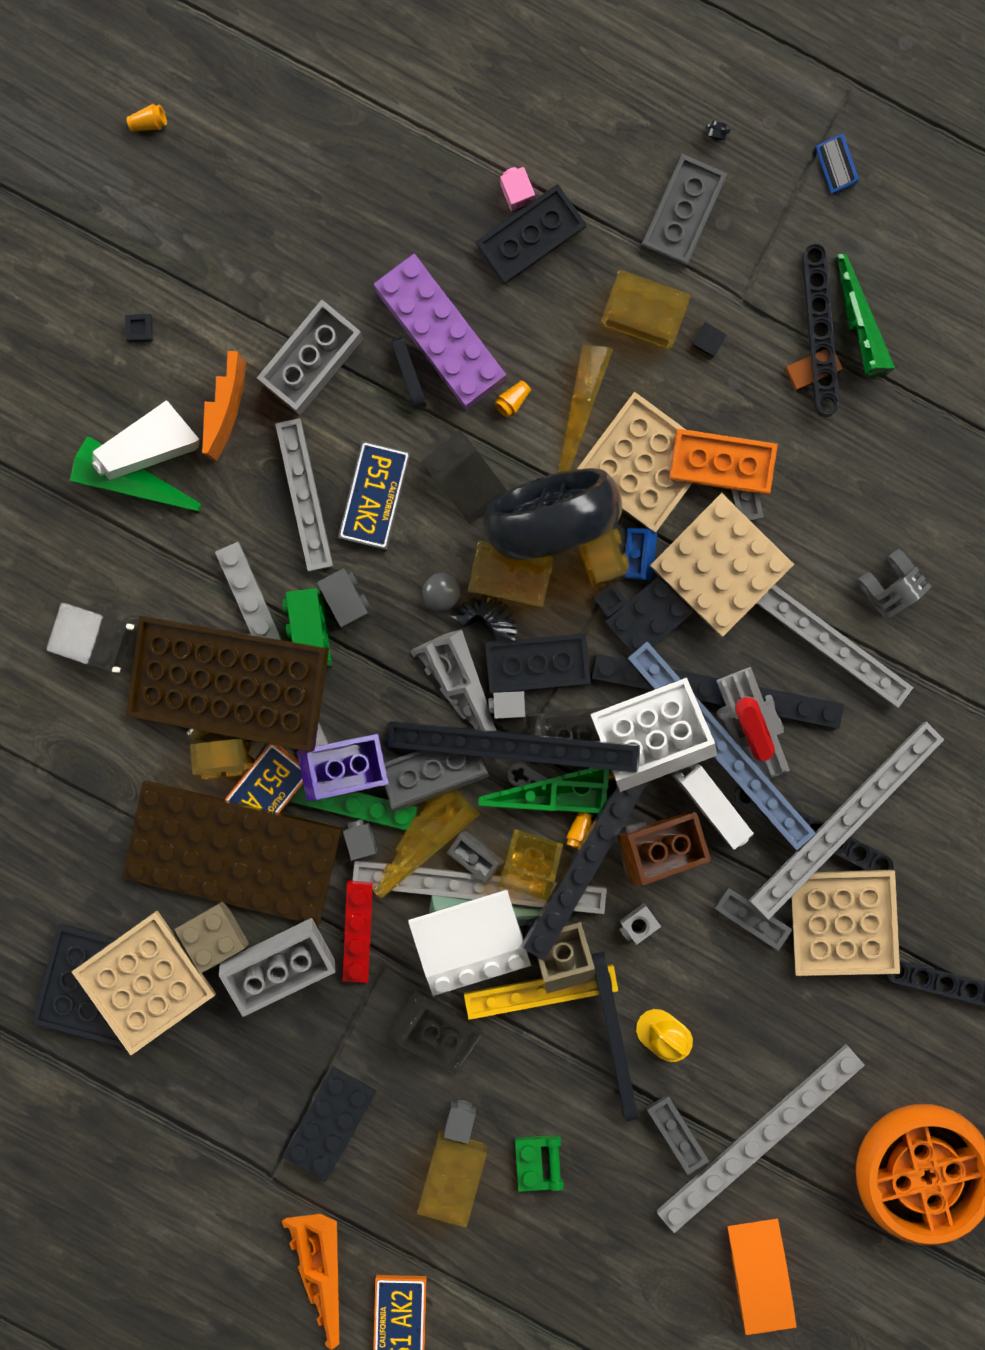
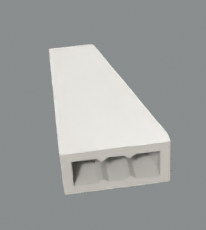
(146, 442)
(713, 804)

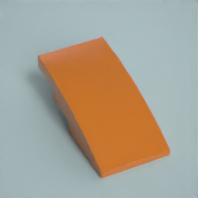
(222, 413)
(761, 1277)

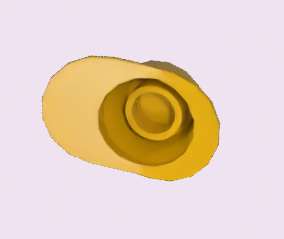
(664, 1035)

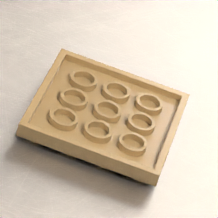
(639, 458)
(721, 565)
(846, 924)
(143, 983)

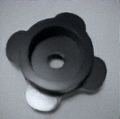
(717, 130)

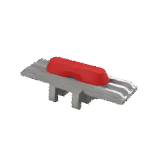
(757, 720)

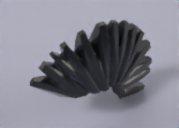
(490, 615)

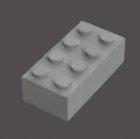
(310, 357)
(277, 967)

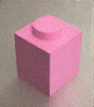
(517, 188)

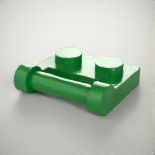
(530, 1163)

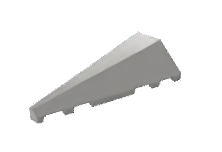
(453, 668)

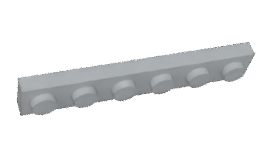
(304, 495)

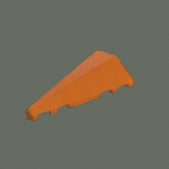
(318, 1256)

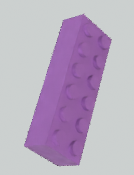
(440, 332)

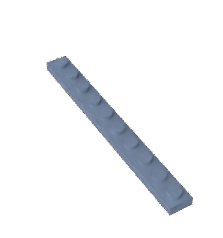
(731, 756)

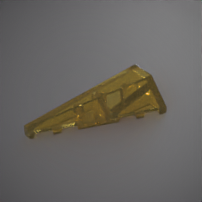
(589, 376)
(436, 825)

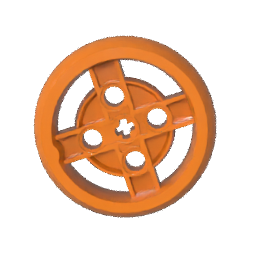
(879, 1185)

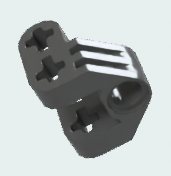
(901, 593)

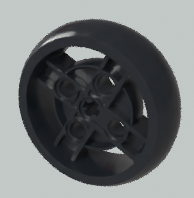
(553, 514)

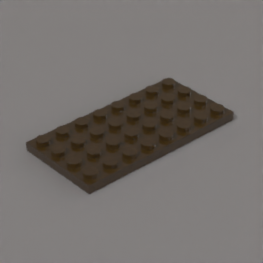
(227, 683)
(231, 852)

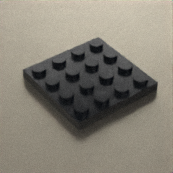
(62, 1000)

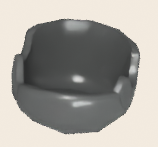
(441, 592)

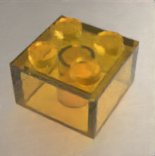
(220, 756)
(530, 865)

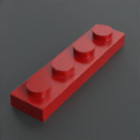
(357, 931)

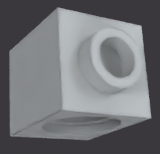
(507, 705)
(643, 913)

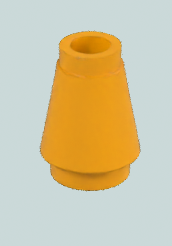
(149, 118)
(512, 399)
(579, 829)

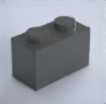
(343, 597)

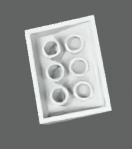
(666, 728)
(469, 942)

